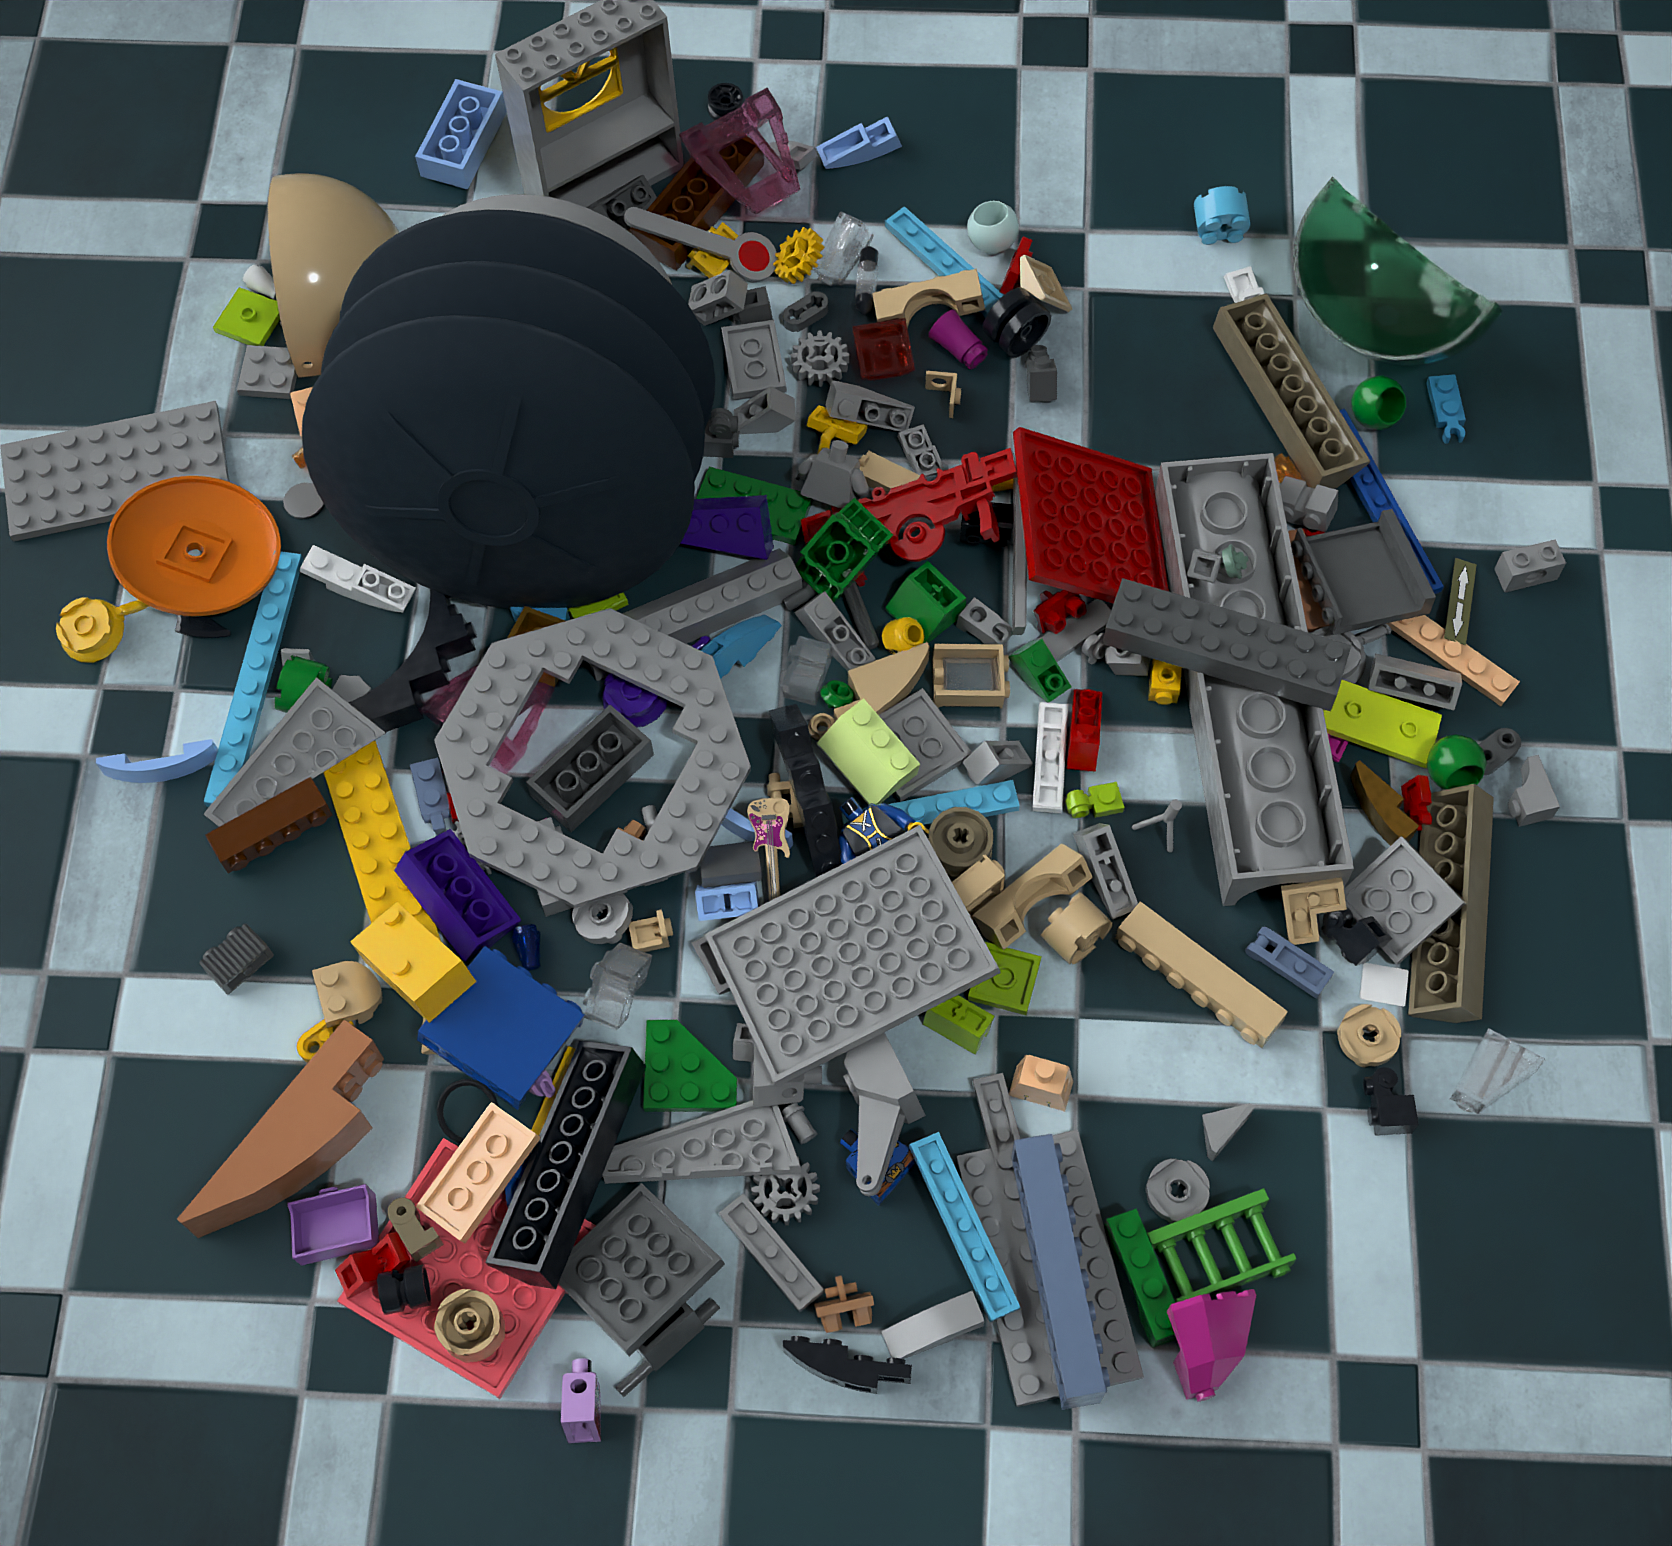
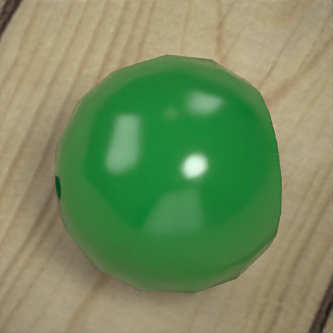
(1378, 402)
(1456, 762)

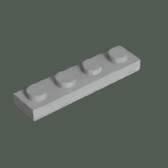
(771, 1252)

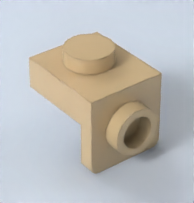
(651, 933)

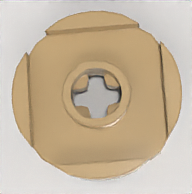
(1373, 1019)

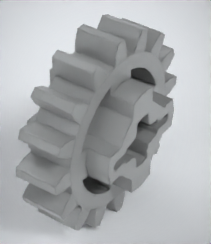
(820, 358)
(777, 1200)

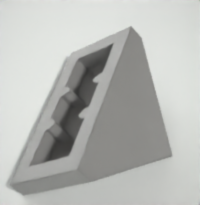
(1222, 1126)

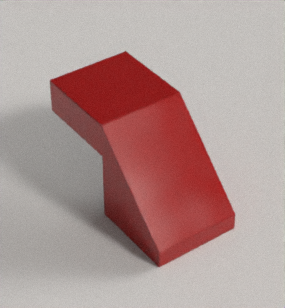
(362, 1268)

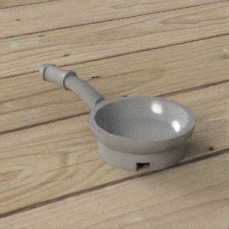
(1356, 660)

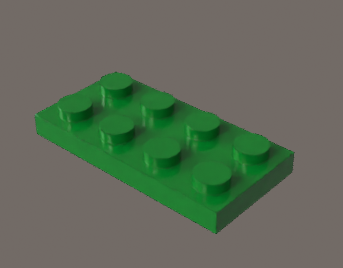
(784, 504)

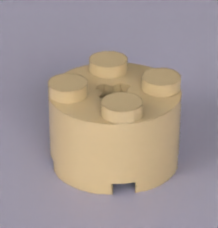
(1076, 929)
(452, 1328)

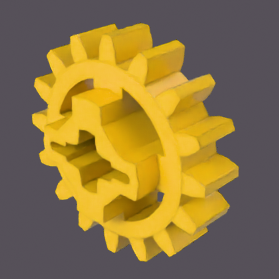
(798, 255)

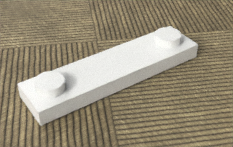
(1050, 757)

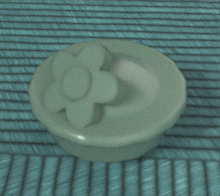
(1233, 562)

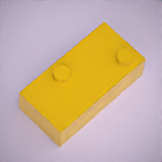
(413, 962)

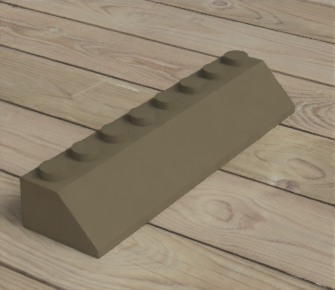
(1289, 392)
(1451, 962)

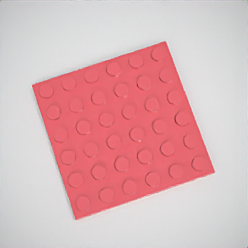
(464, 1267)

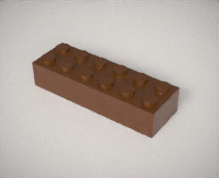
(698, 199)

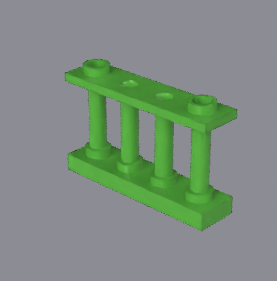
(1223, 1219)

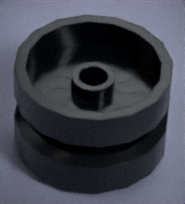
(1016, 322)

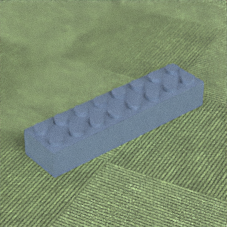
(1058, 1273)

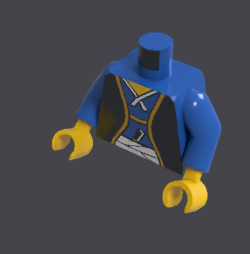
(871, 827)

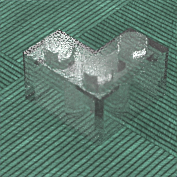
(615, 984)

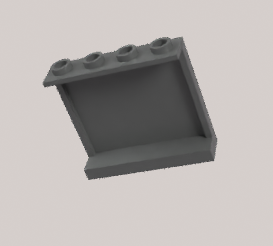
(1364, 575)

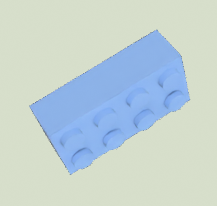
(461, 134)

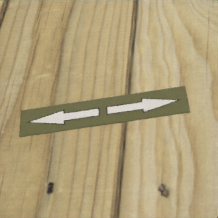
(1460, 601)

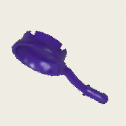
(634, 702)

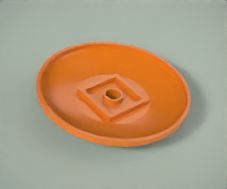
(184, 513)

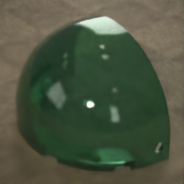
(1379, 289)

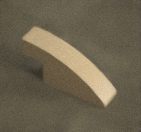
(887, 679)

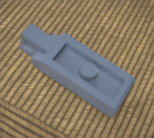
(431, 793)

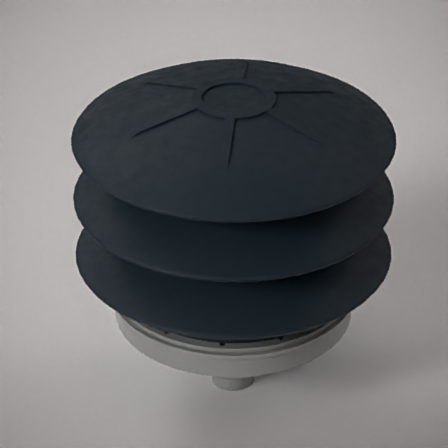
(513, 406)

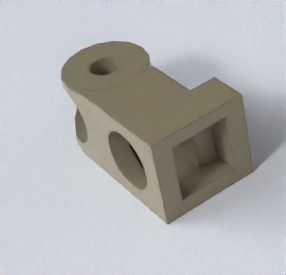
(406, 1220)

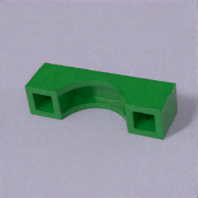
(1145, 1275)

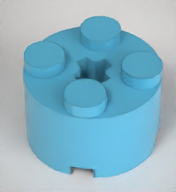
(1222, 215)

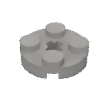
(607, 929)
(1179, 1172)

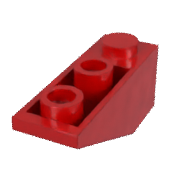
(1084, 730)

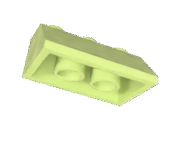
(868, 753)

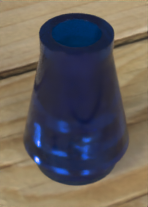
(527, 944)

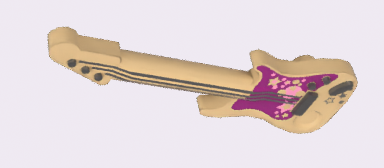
(769, 822)

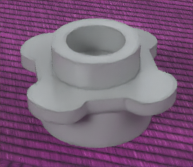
(1094, 647)

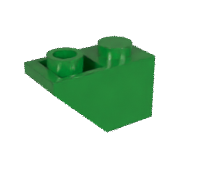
(1040, 670)

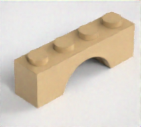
(958, 291)
(1057, 873)

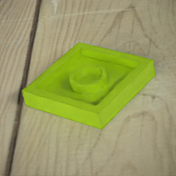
(1013, 986)

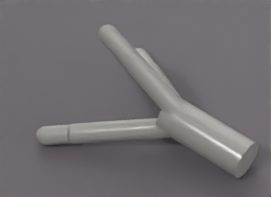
(1168, 817)

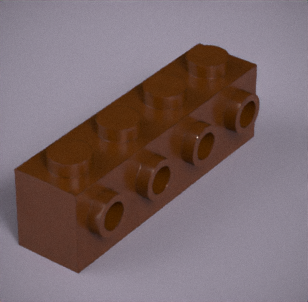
(269, 825)

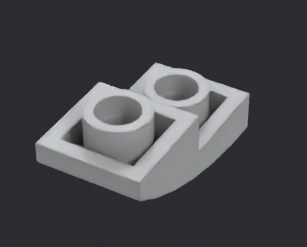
(919, 451)

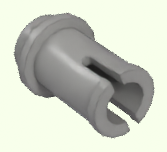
(799, 1123)

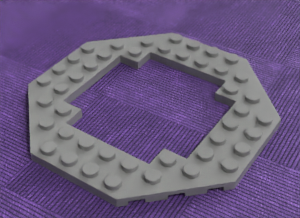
(542, 855)

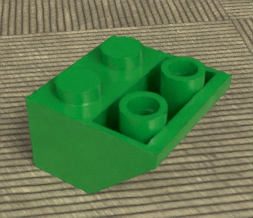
(929, 600)

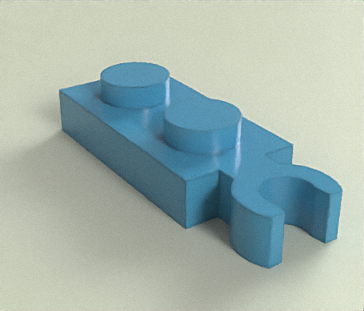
(1447, 406)

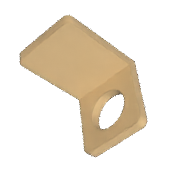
(950, 385)

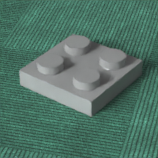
(267, 373)

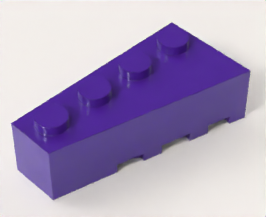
(731, 525)

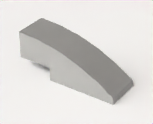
(934, 1326)

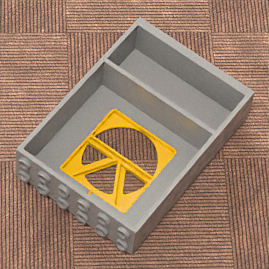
(616, 135)

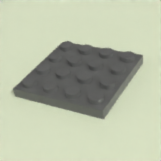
(637, 1269)

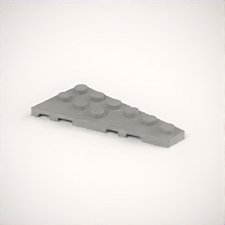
(304, 744)
(722, 1144)

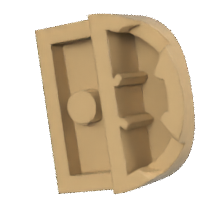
(347, 992)

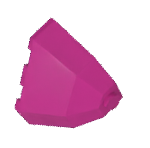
(1210, 1339)

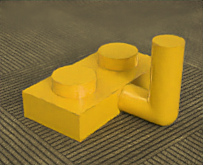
(833, 427)

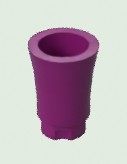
(958, 339)

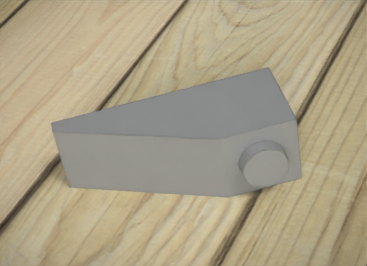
(1107, 868)

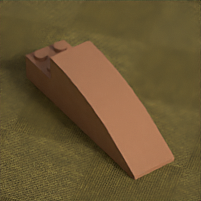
(295, 1139)

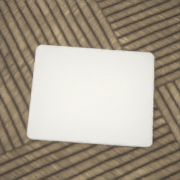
(1384, 984)

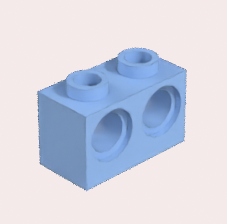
(726, 900)

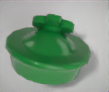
(837, 694)

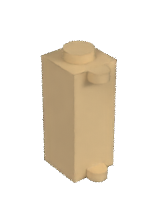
(884, 473)

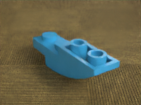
(741, 642)

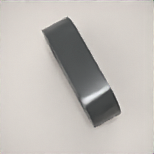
(807, 313)

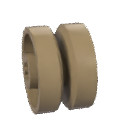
(960, 839)

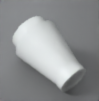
(260, 281)

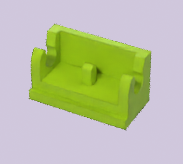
(960, 1022)

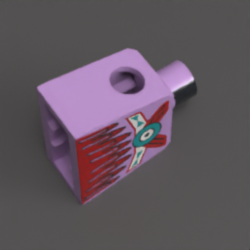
(581, 1403)

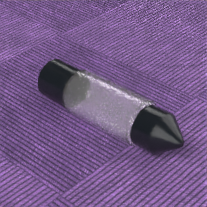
(866, 279)

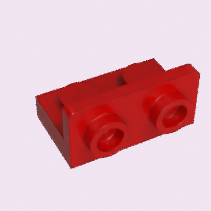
(1012, 277)

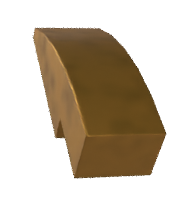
(1381, 805)

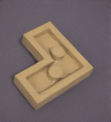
(1306, 900)

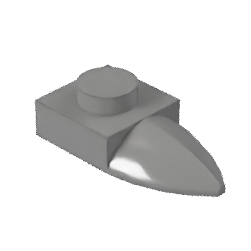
(800, 153)

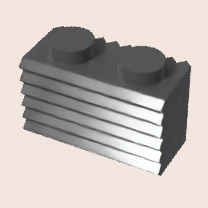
(236, 958)

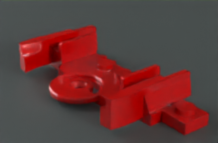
(953, 491)

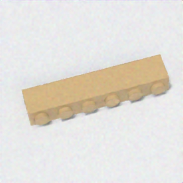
(1200, 975)

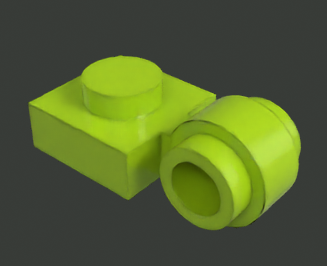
(1102, 799)

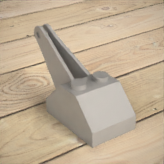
(884, 1106)

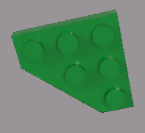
(683, 1072)

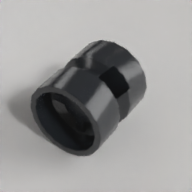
(404, 1289)

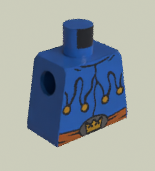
(899, 1165)

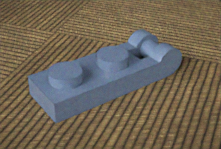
(1290, 962)

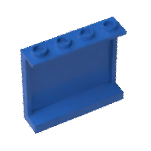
(502, 1027)

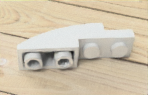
(357, 582)

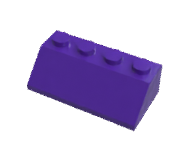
(456, 894)

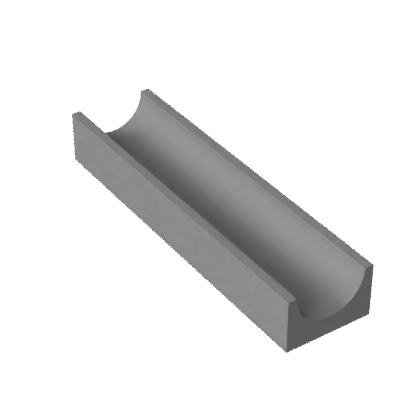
(1258, 754)

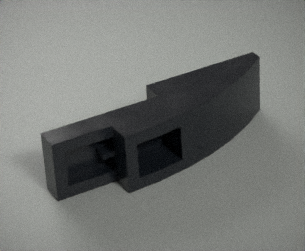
(831, 1363)

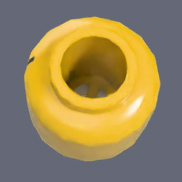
(902, 635)

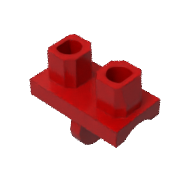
(1056, 608)

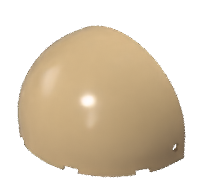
(317, 244)

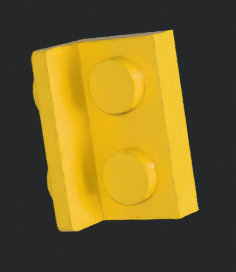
(709, 263)

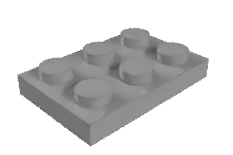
(753, 358)

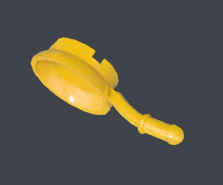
(93, 627)

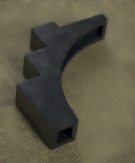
(426, 669)
(808, 787)

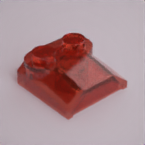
(883, 349)

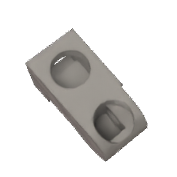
(984, 623)

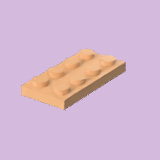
(478, 1172)

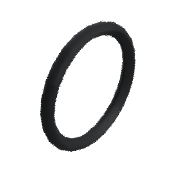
(440, 1114)

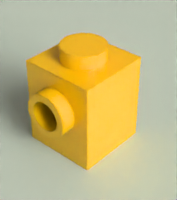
(1164, 682)

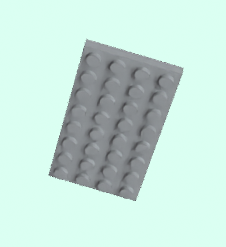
(91, 471)
(1024, 1331)

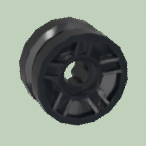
(722, 94)

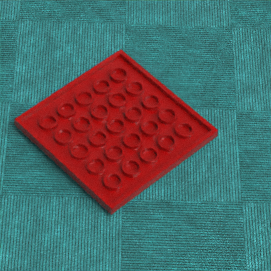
(1087, 517)

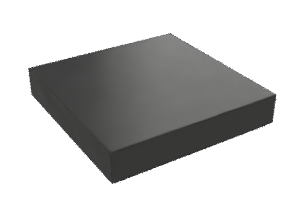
(730, 865)

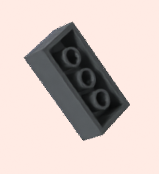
(590, 768)

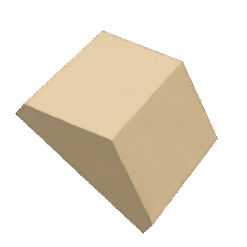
(1042, 283)

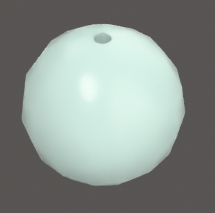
(993, 227)

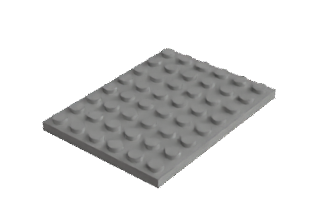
(850, 955)

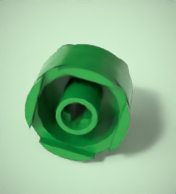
(296, 678)

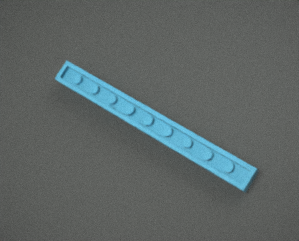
(255, 675)

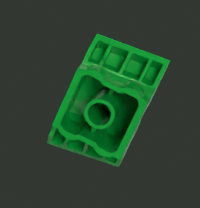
(842, 550)

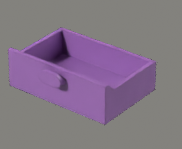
(333, 1224)

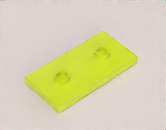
(1383, 723)

